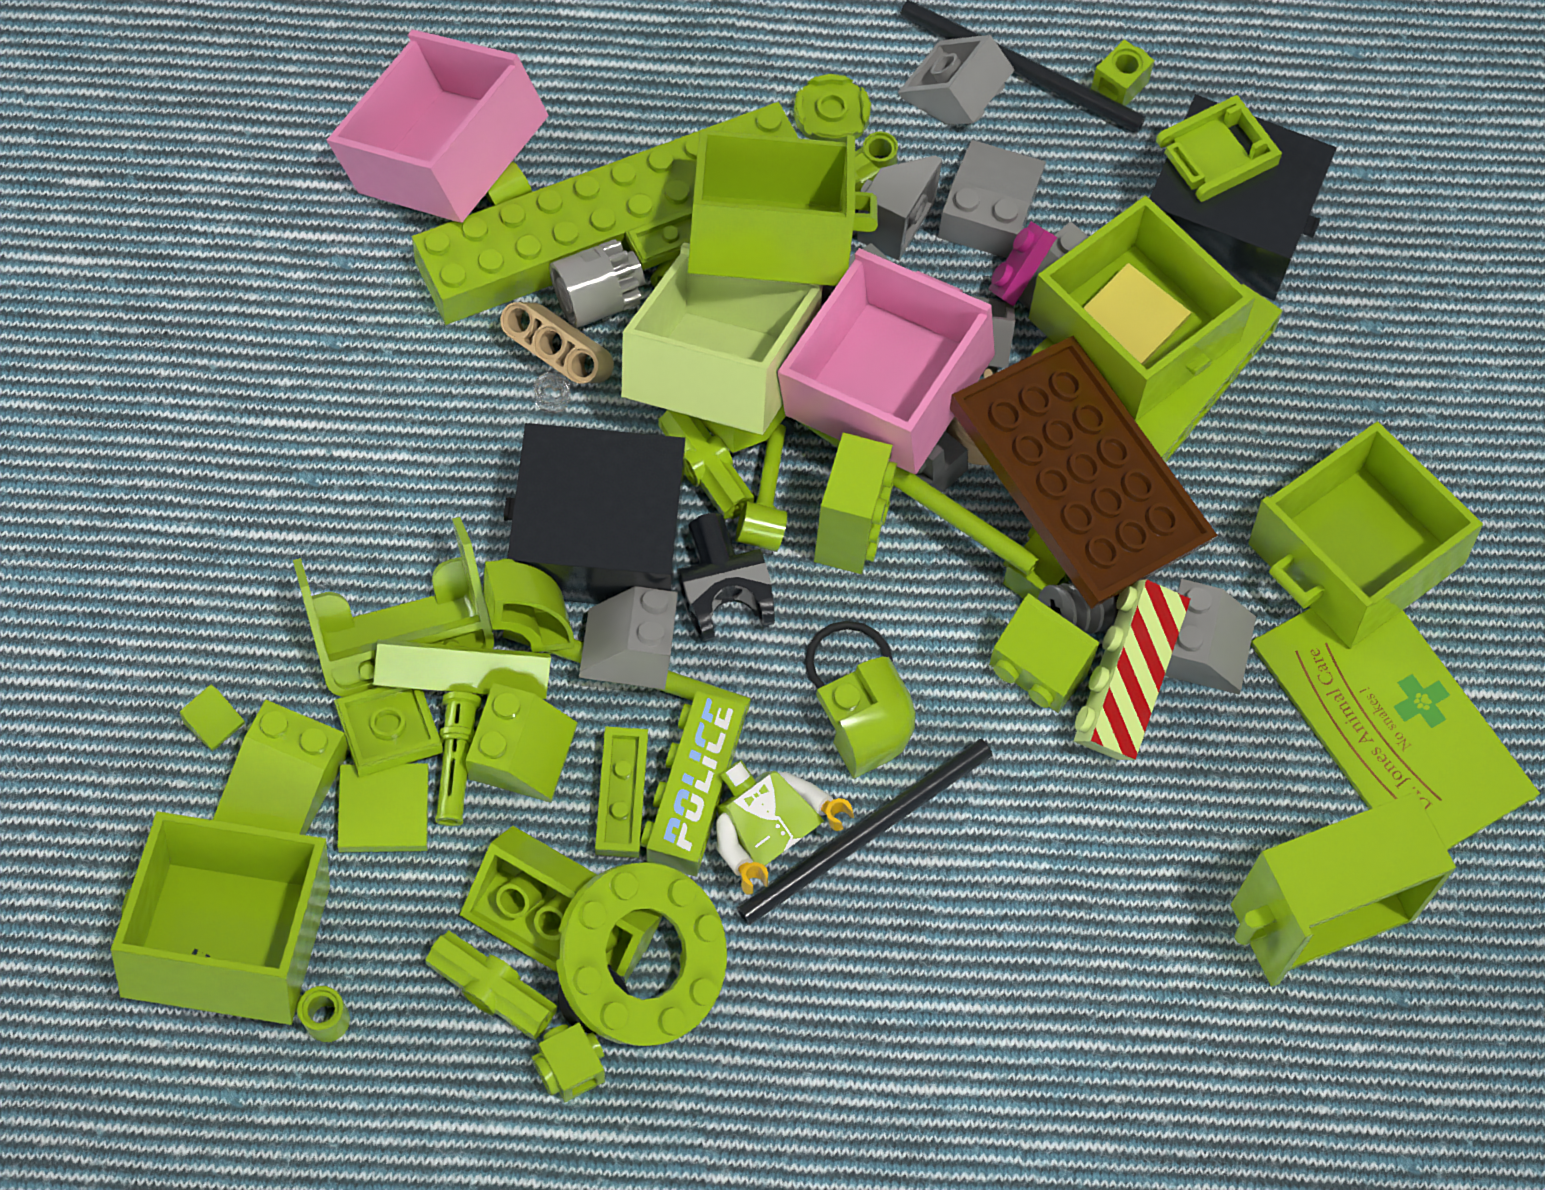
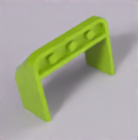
(450, 617)

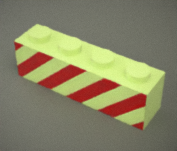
(1131, 670)

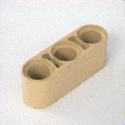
(539, 338)

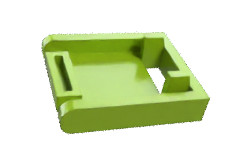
(1211, 155)

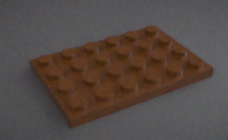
(1081, 470)

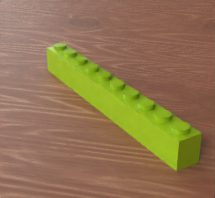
(1166, 429)

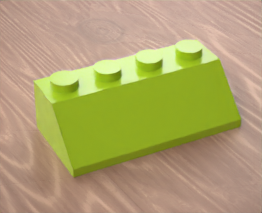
(525, 894)

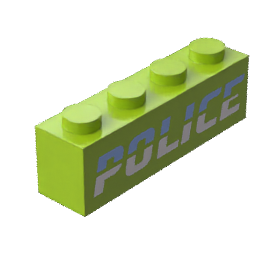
(694, 784)

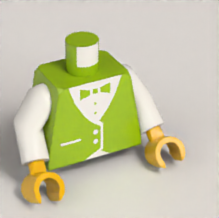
(768, 818)

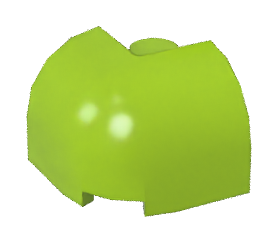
(869, 714)

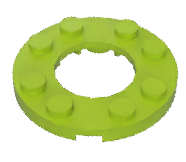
(584, 963)

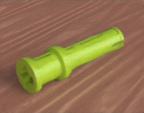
(457, 739)

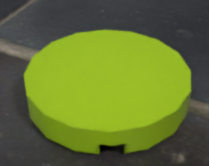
(832, 108)

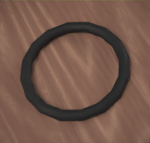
(811, 648)

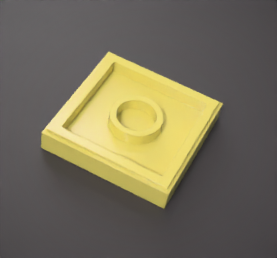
(1137, 313)

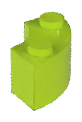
(527, 603)

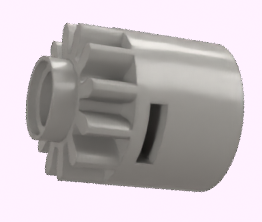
(597, 283)

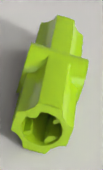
(708, 463)
(491, 984)

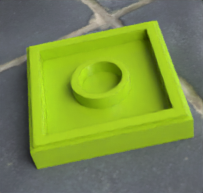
(387, 728)
(384, 809)

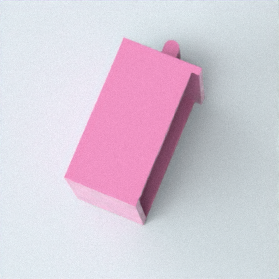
(439, 126)
(887, 358)

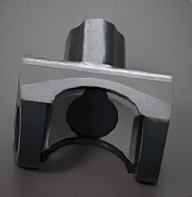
(722, 576)

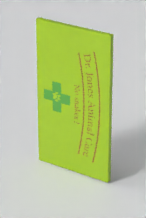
(1397, 722)

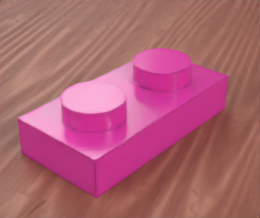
(1015, 273)

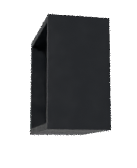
(1259, 221)
(597, 509)

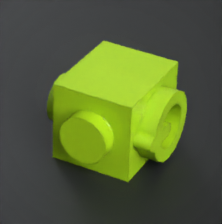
(569, 1061)

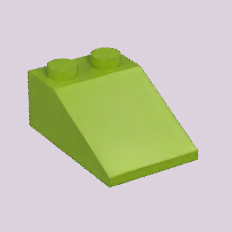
(282, 771)

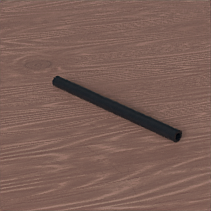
(1030, 69)
(864, 832)

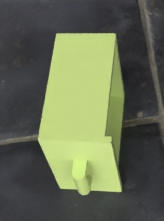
(715, 344)

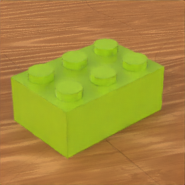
(855, 504)

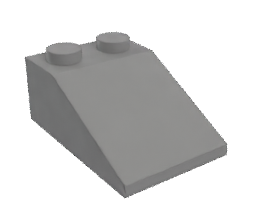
(990, 198)

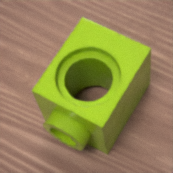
(1121, 86)

